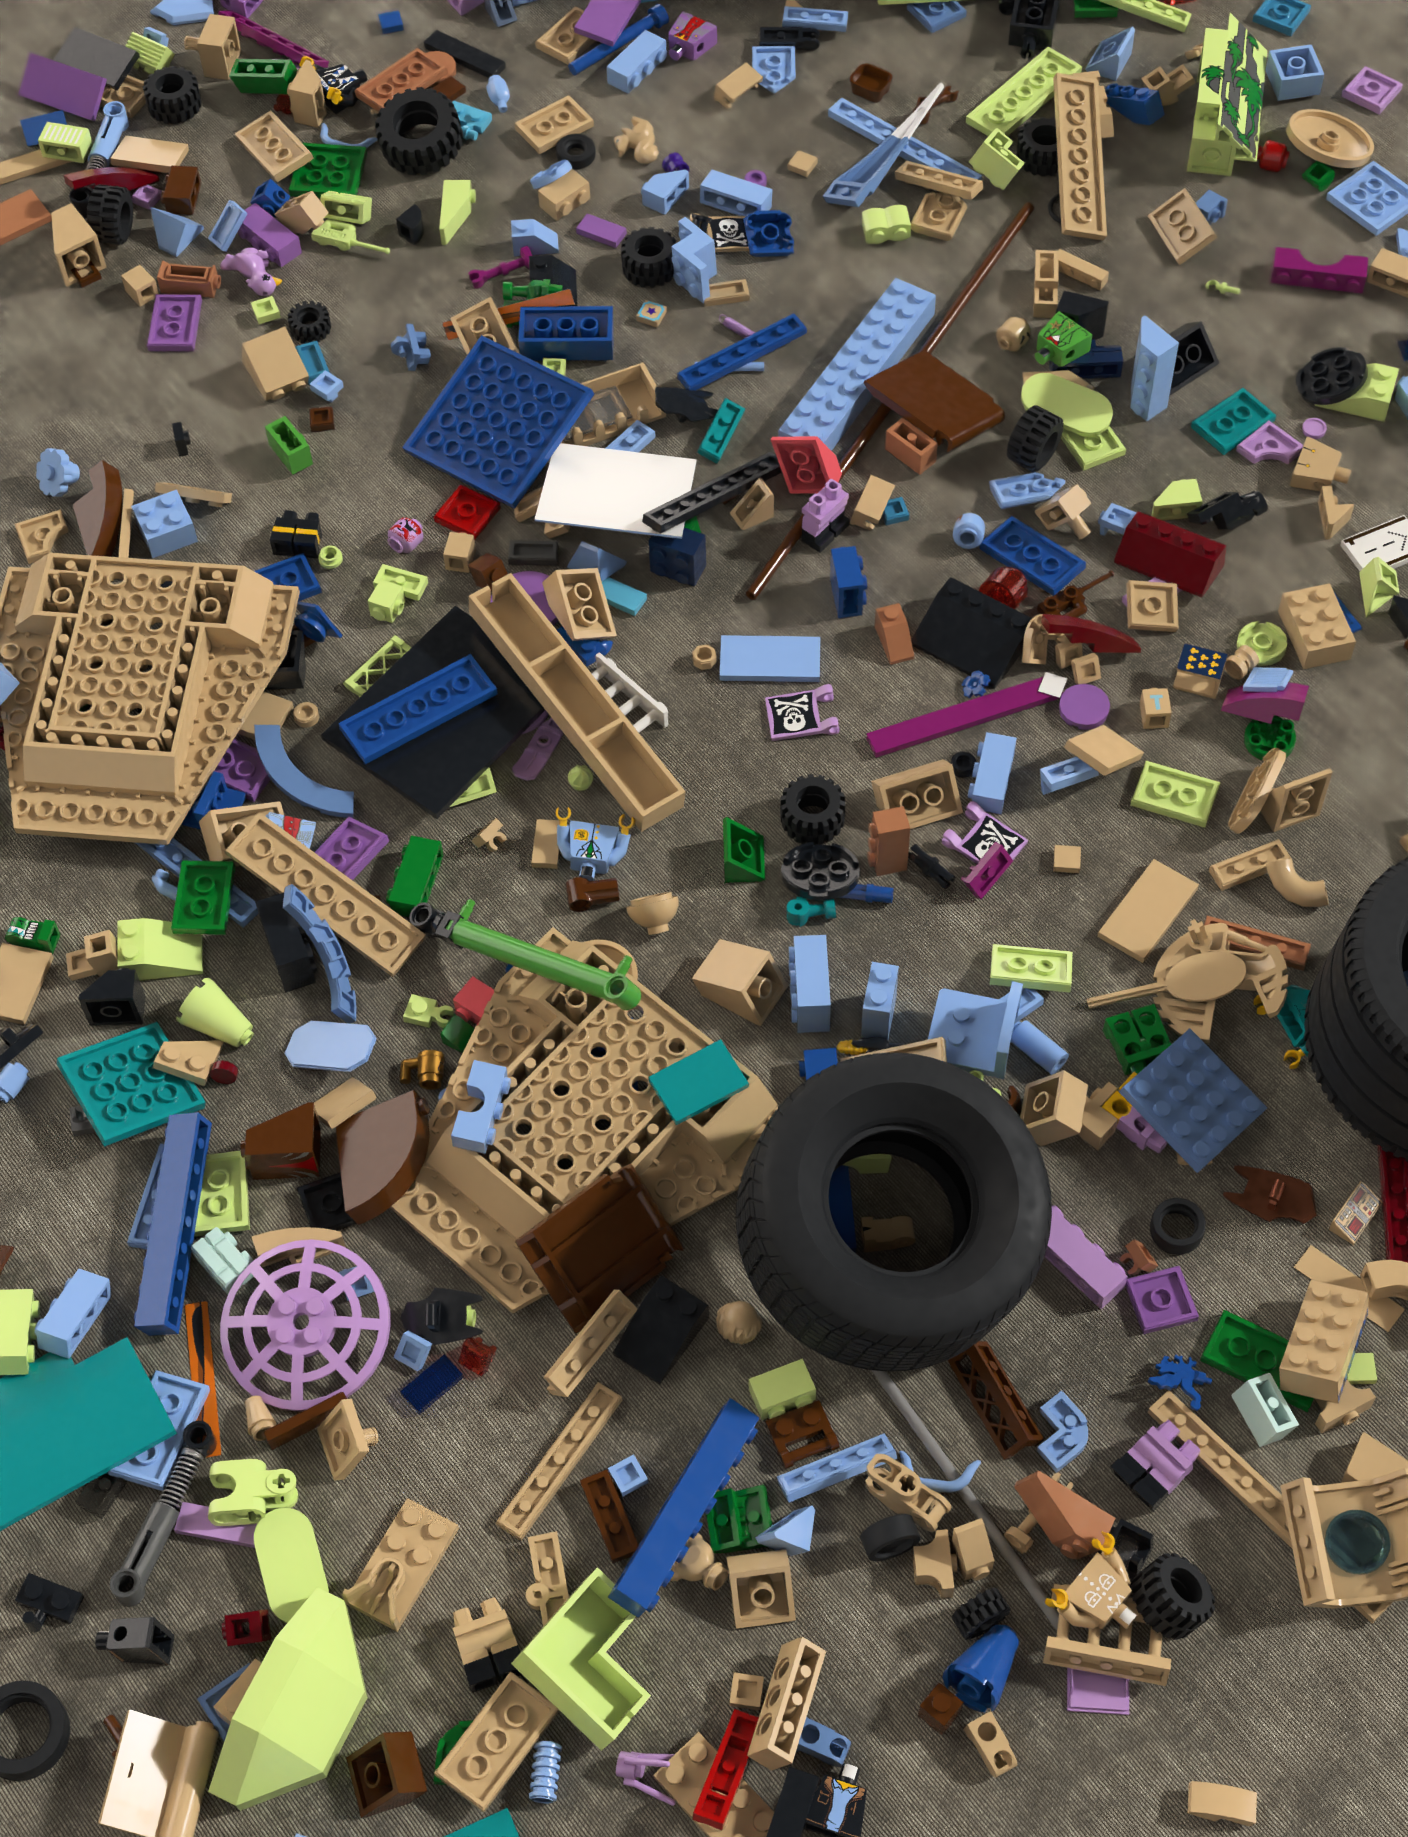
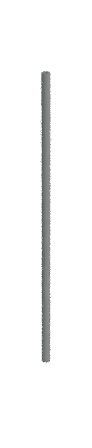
(968, 1497)

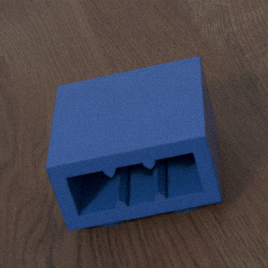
(847, 581)

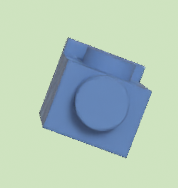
(1212, 206)

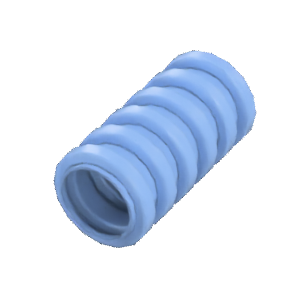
(545, 1772)

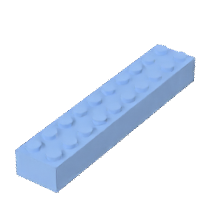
(872, 348)

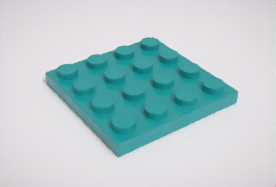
(122, 1088)

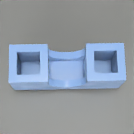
(475, 1129)

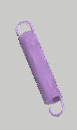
(736, 327)

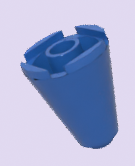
(983, 1669)

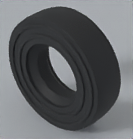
(576, 141)

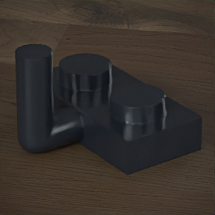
(47, 1600)

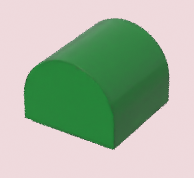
(1319, 176)

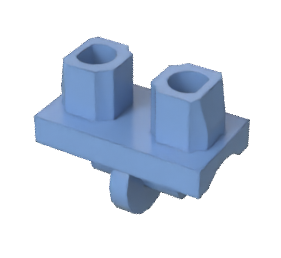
(409, 348)

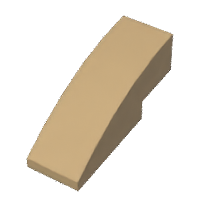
(1045, 283)
(272, 1239)

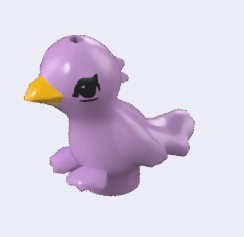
(252, 266)

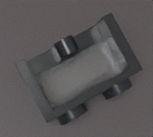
(1132, 1546)

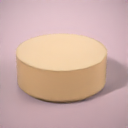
(306, 714)

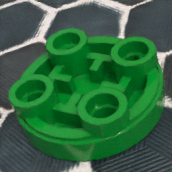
(1262, 737)

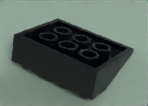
(972, 631)

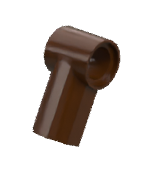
(585, 893)

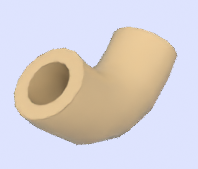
(1295, 888)

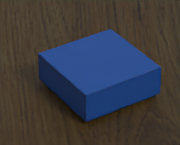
(390, 22)

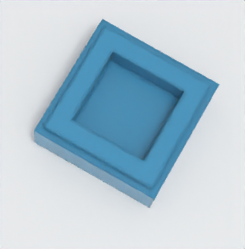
(895, 511)

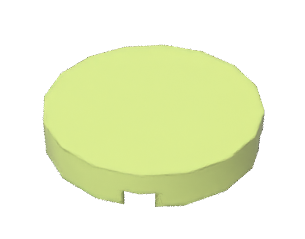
(1265, 640)

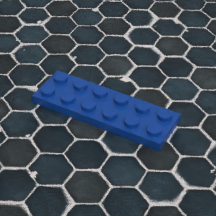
(417, 709)

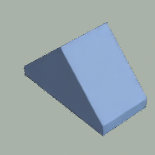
(790, 1532)

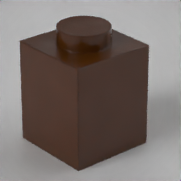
(487, 570)
(940, 1709)

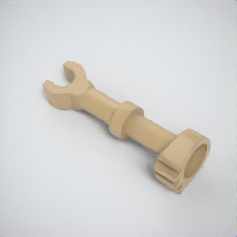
(1019, 1536)

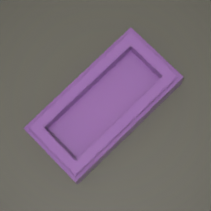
(601, 230)

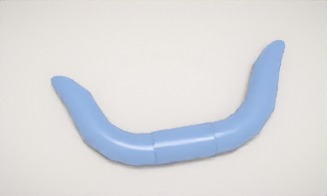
(327, 140)
(941, 1485)

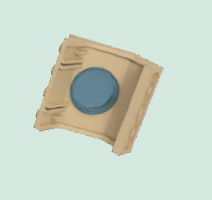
(1350, 1540)

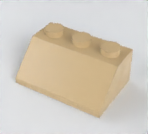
(924, 791)

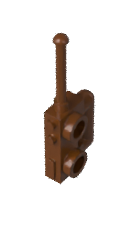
(1069, 597)

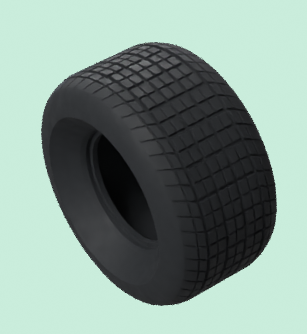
(954, 1132)

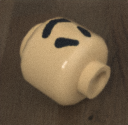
(1013, 334)

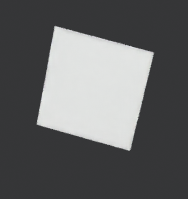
(1052, 684)

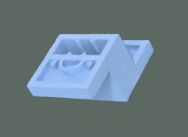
(694, 260)

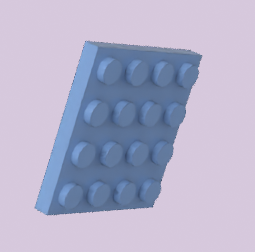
(1193, 1100)

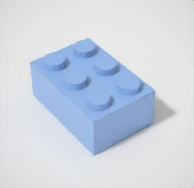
(809, 984)

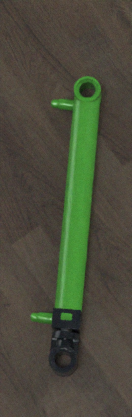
(461, 933)

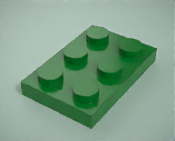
(203, 897)

